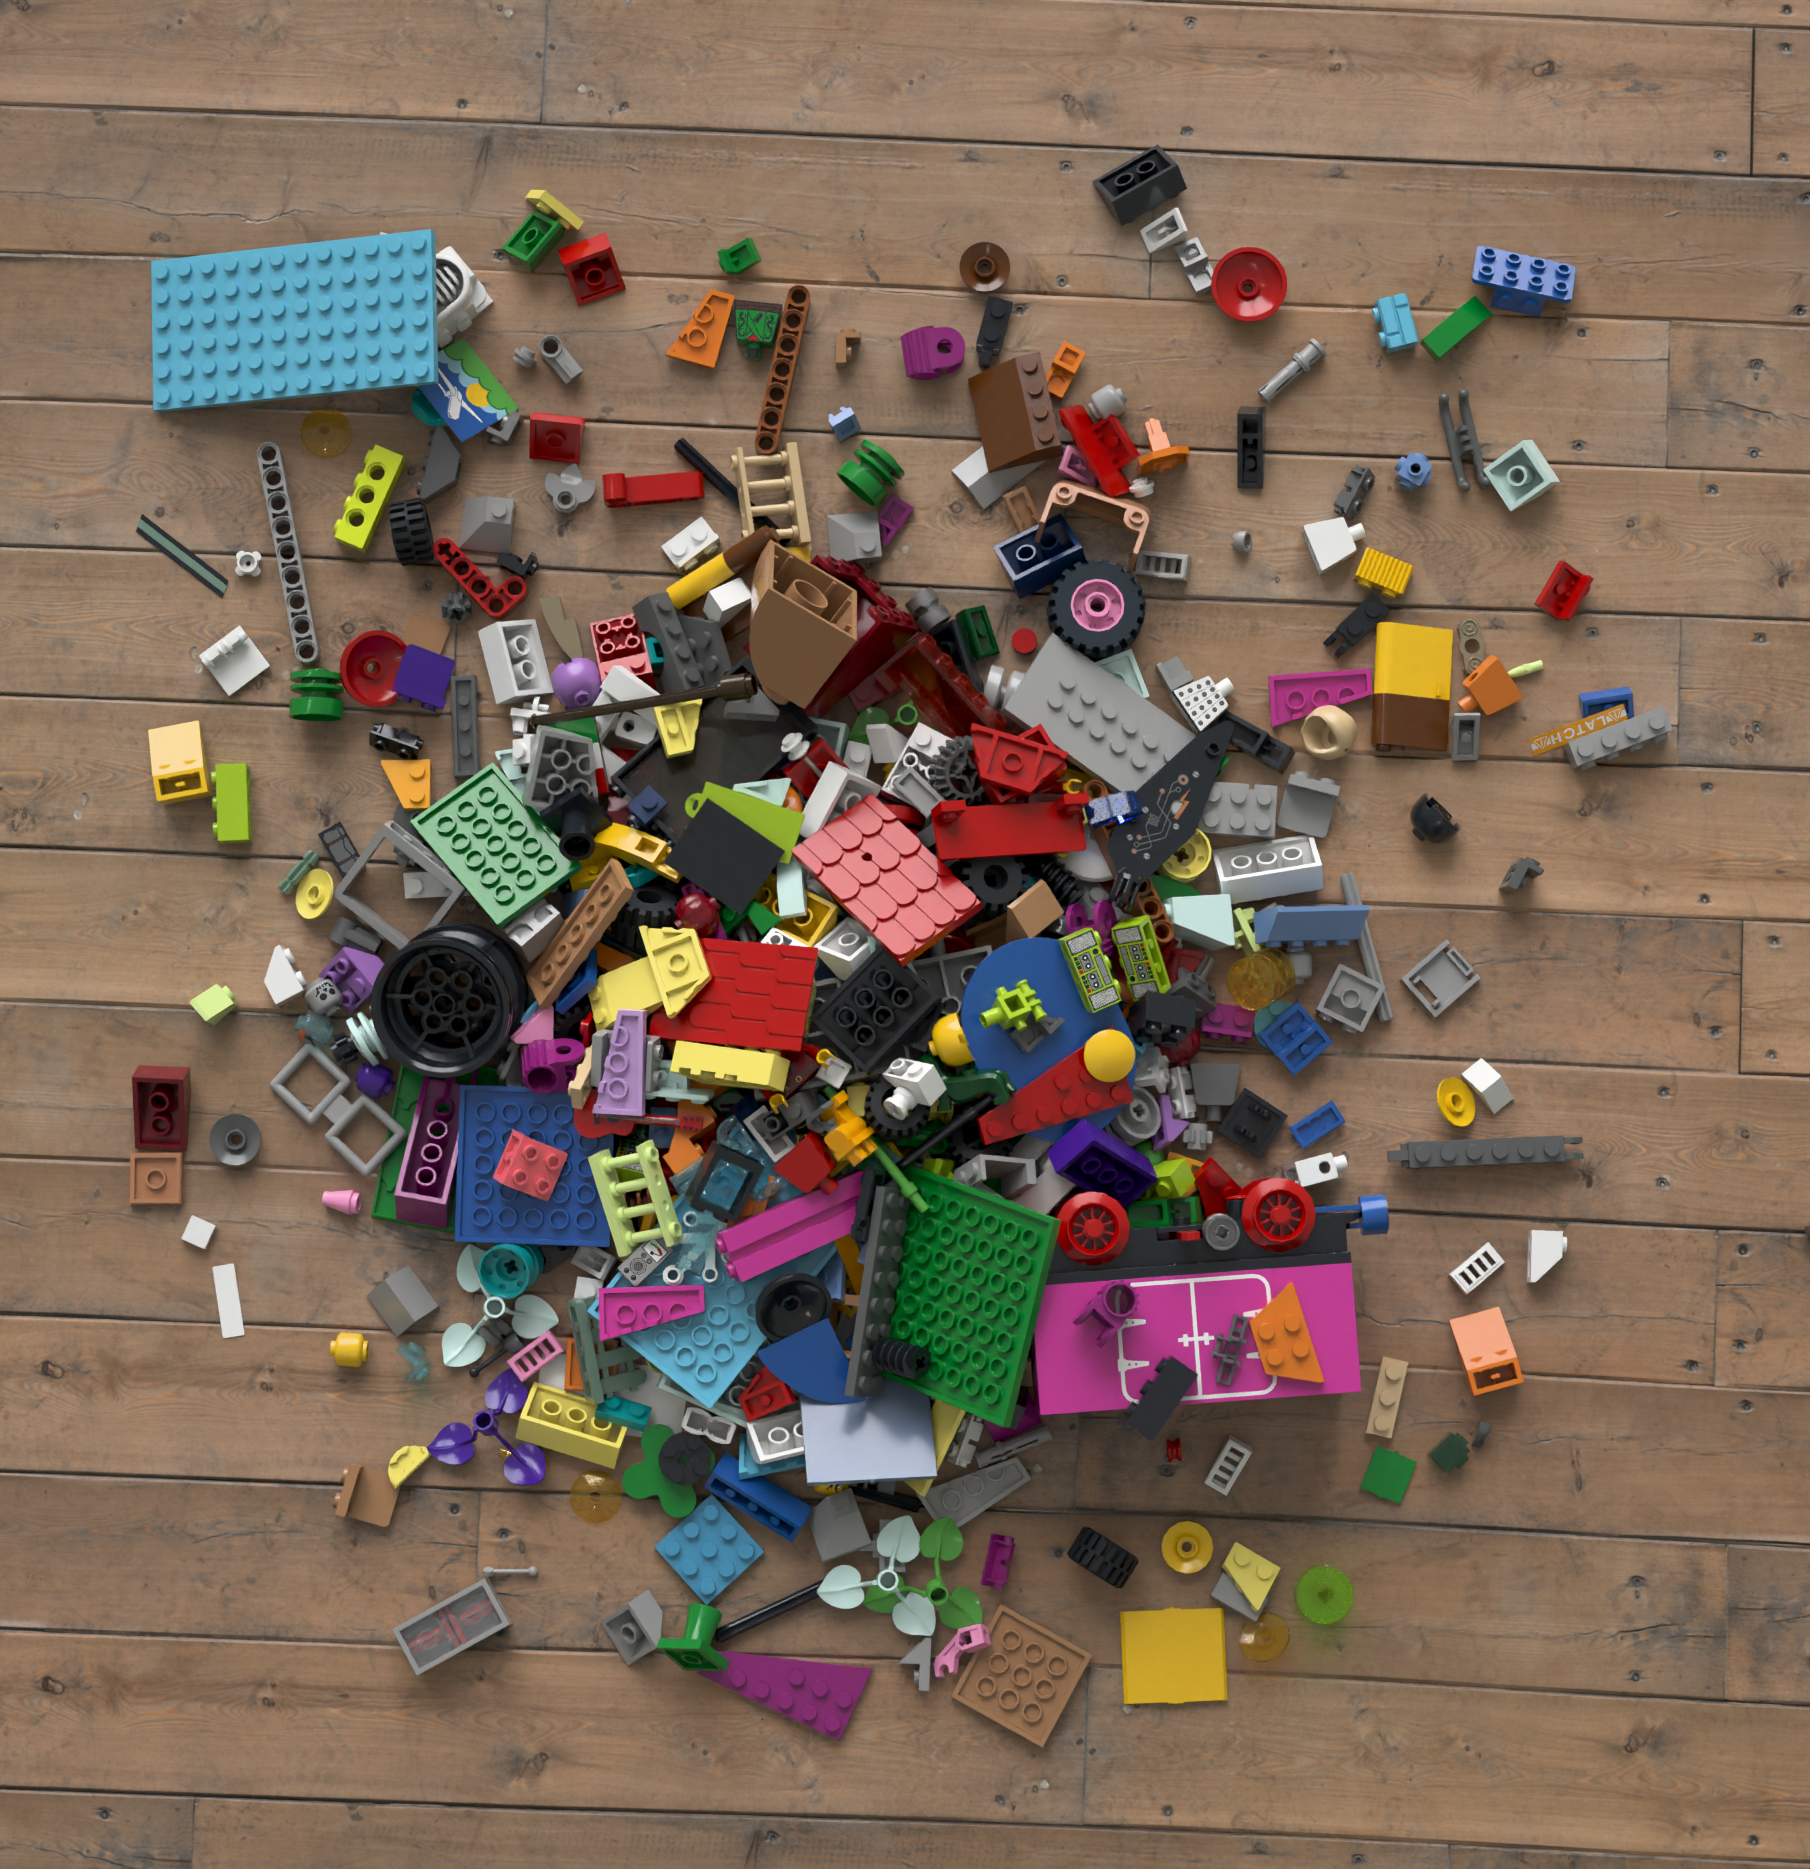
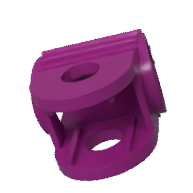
(922, 355)
(1098, 923)
(546, 1065)
(1100, 1311)

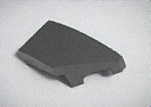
(1035, 1032)

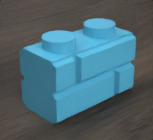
(1395, 323)

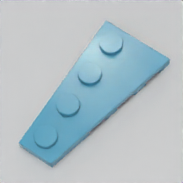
(749, 1468)

